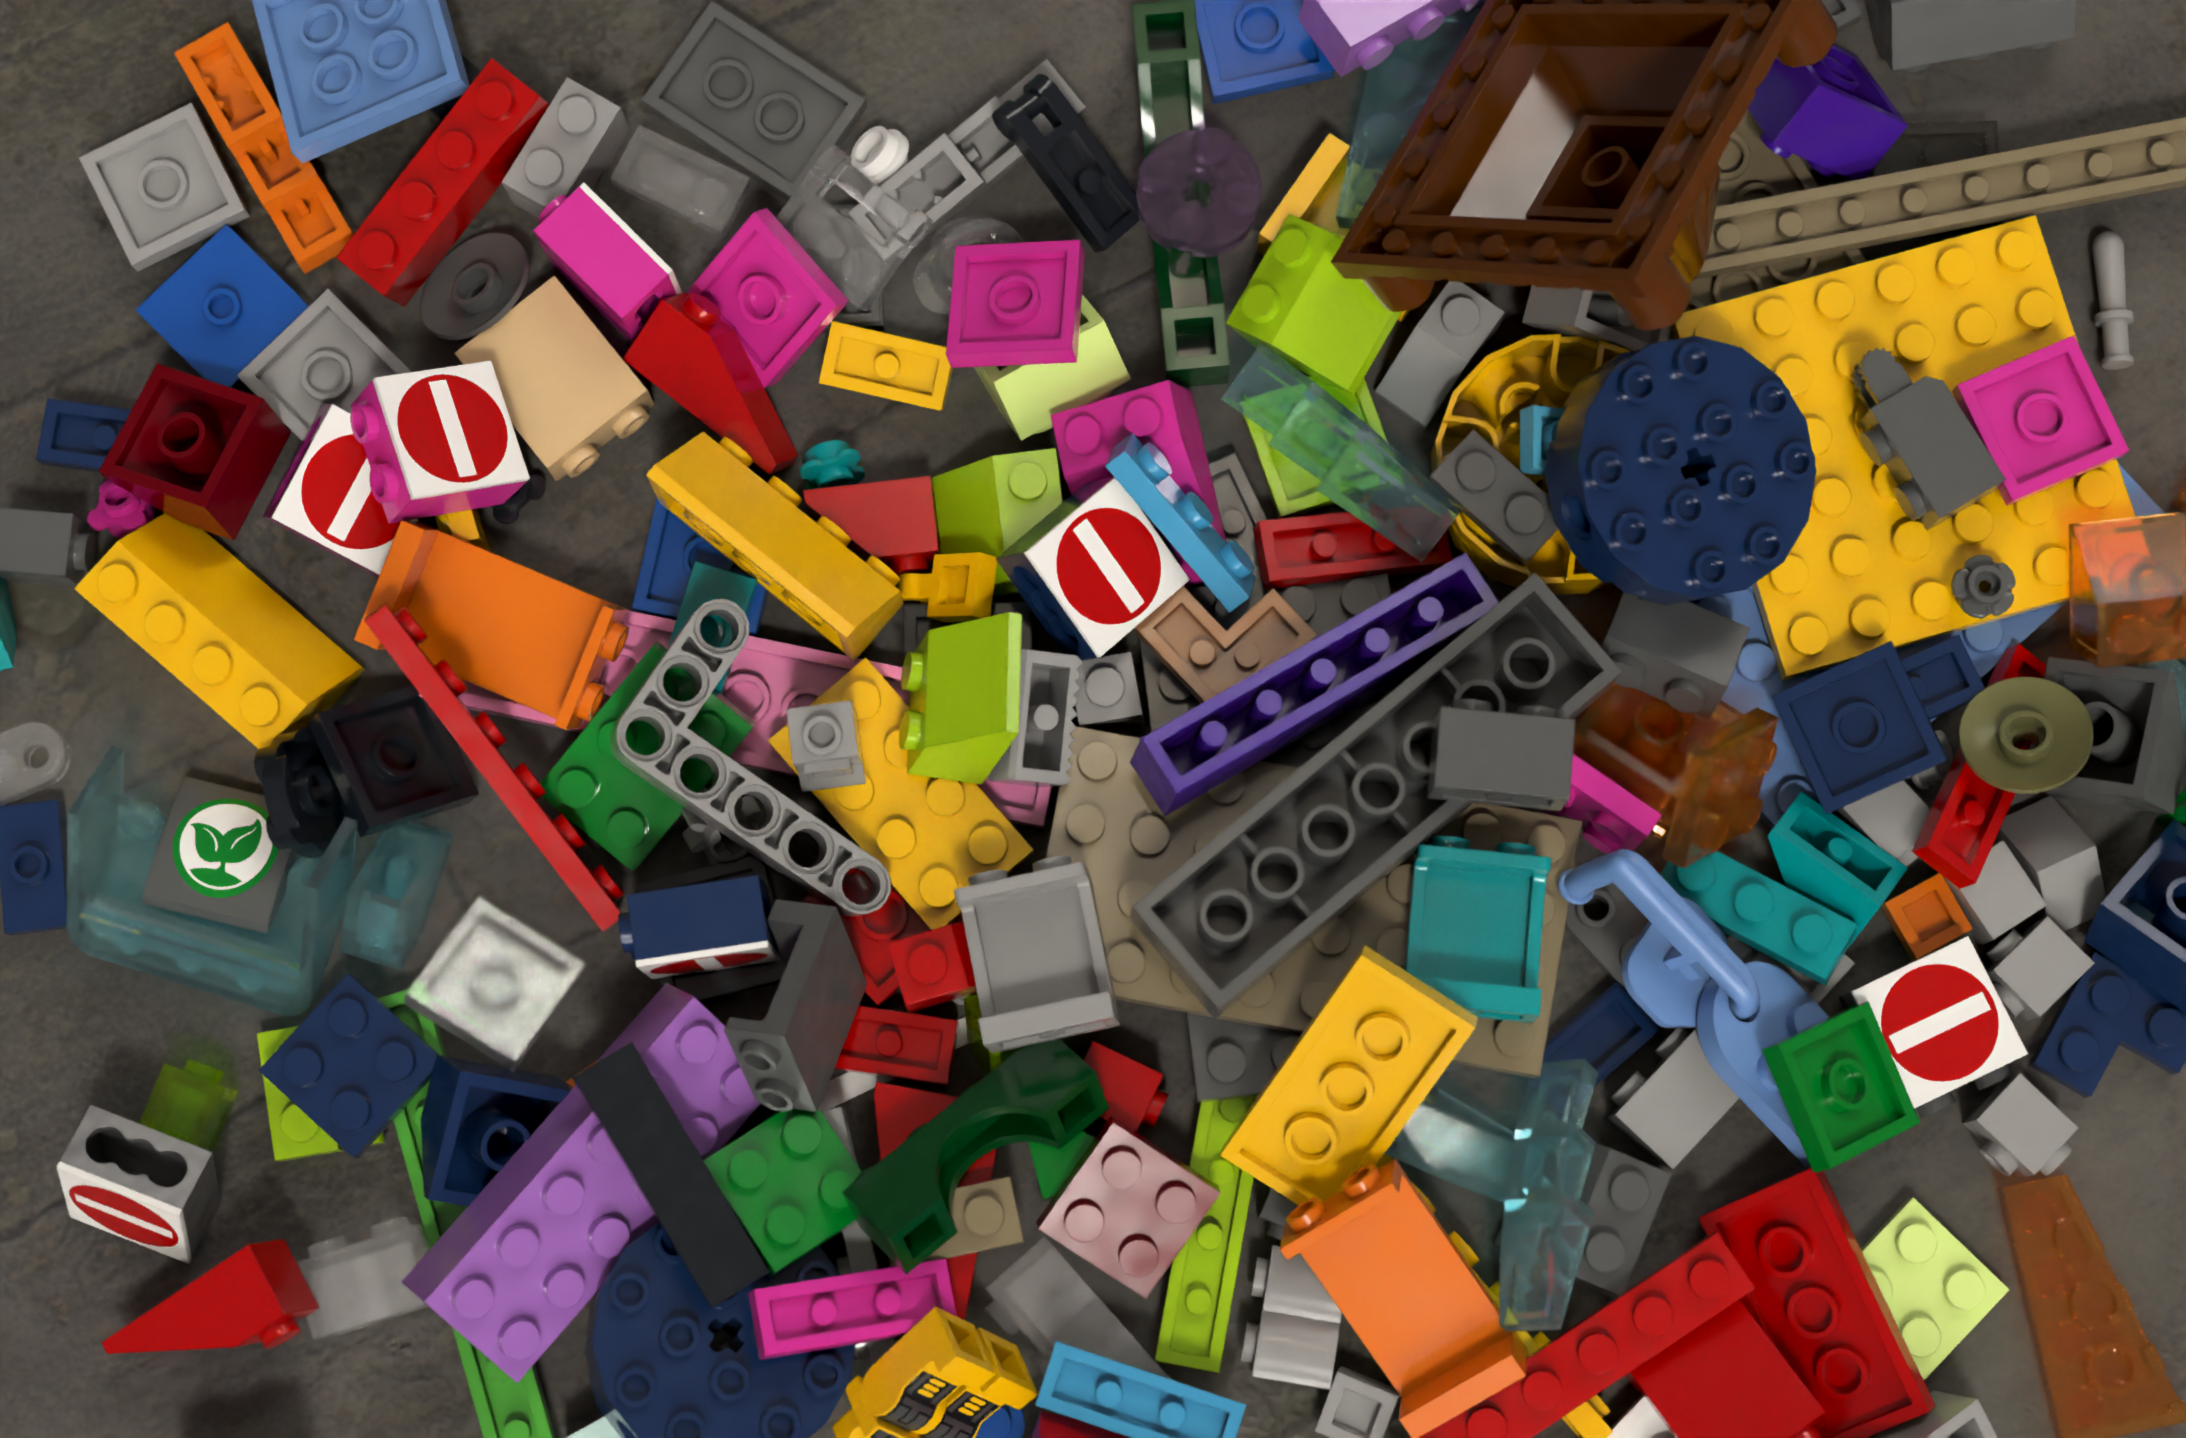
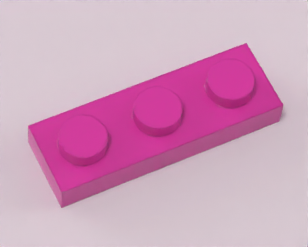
(847, 1308)

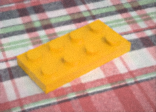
(917, 826)
(1349, 1080)

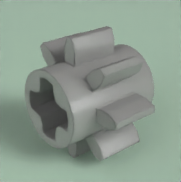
(714, 843)

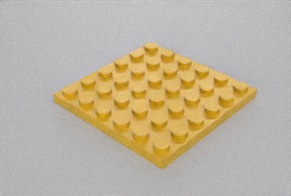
(1860, 562)

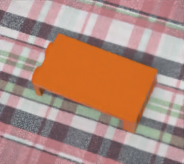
(501, 622)
(1407, 1295)

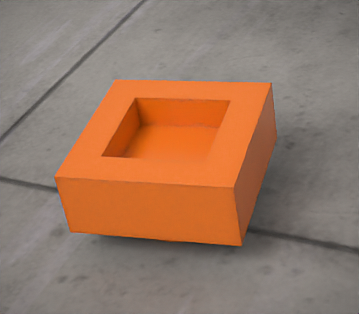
(1926, 917)

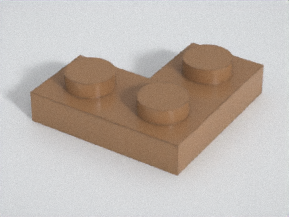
(1215, 659)

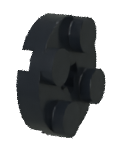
(299, 794)

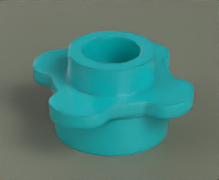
(831, 465)

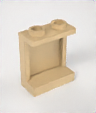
(560, 380)

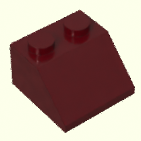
(196, 450)

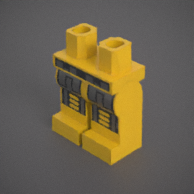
(936, 1383)

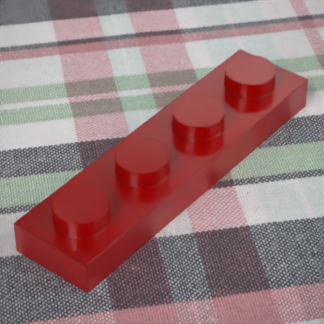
(1968, 809)

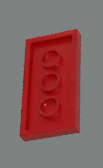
(1822, 1304)

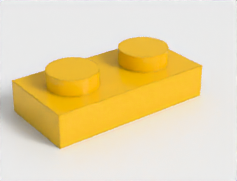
(886, 366)

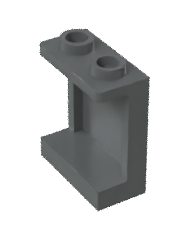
(801, 1038)

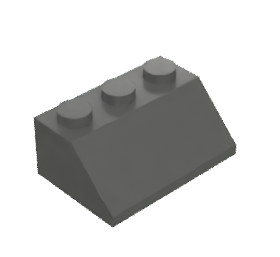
(1934, 31)

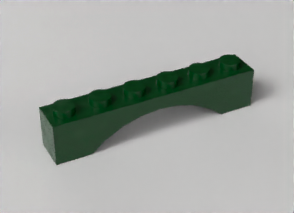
(1171, 103)

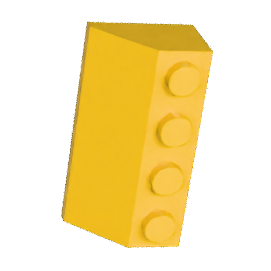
(776, 542)
(219, 629)

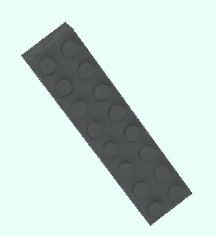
(1358, 802)

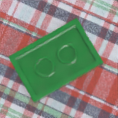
(611, 800)

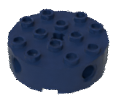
(1681, 471)
(663, 1379)

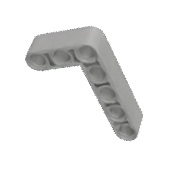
(731, 779)

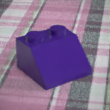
(1827, 115)

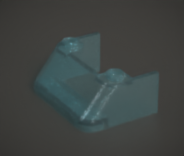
(107, 870)

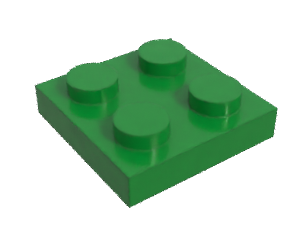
(1840, 1087)
(787, 1185)

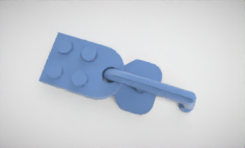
(1692, 979)

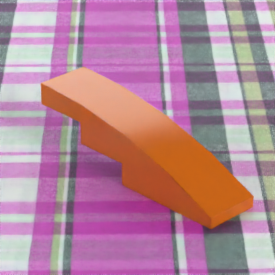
(258, 140)

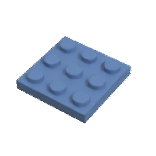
(357, 66)

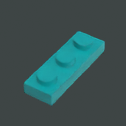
(1765, 914)

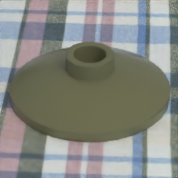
(2031, 712)

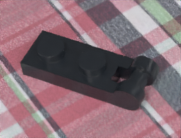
(1070, 163)

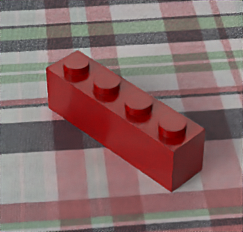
(444, 185)

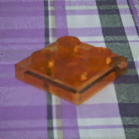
(1721, 787)

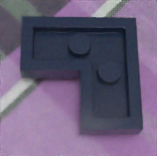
(2097, 1016)

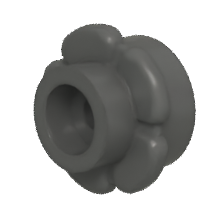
(1969, 596)

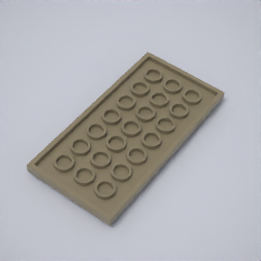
(1131, 847)

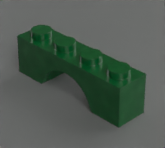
(1033, 1096)

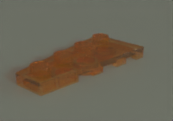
(2087, 1340)

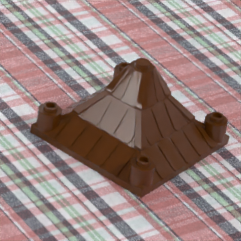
(1576, 149)

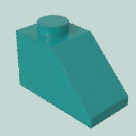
(1832, 862)

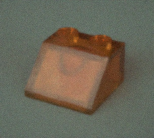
(2128, 589)
(1643, 744)

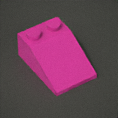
(1156, 415)

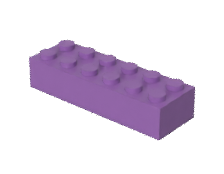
(565, 1202)

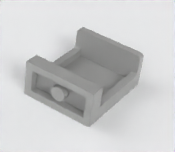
(1037, 954)

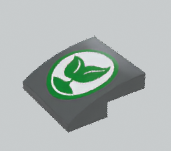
(218, 858)

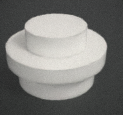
(880, 153)

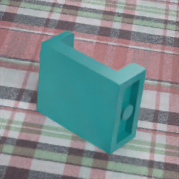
(1478, 925)

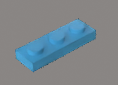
(1182, 520)
(1133, 1399)

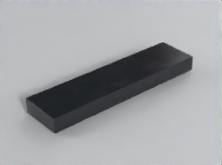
(670, 1174)

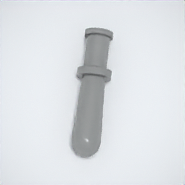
(2111, 288)

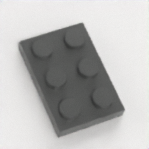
(752, 101)

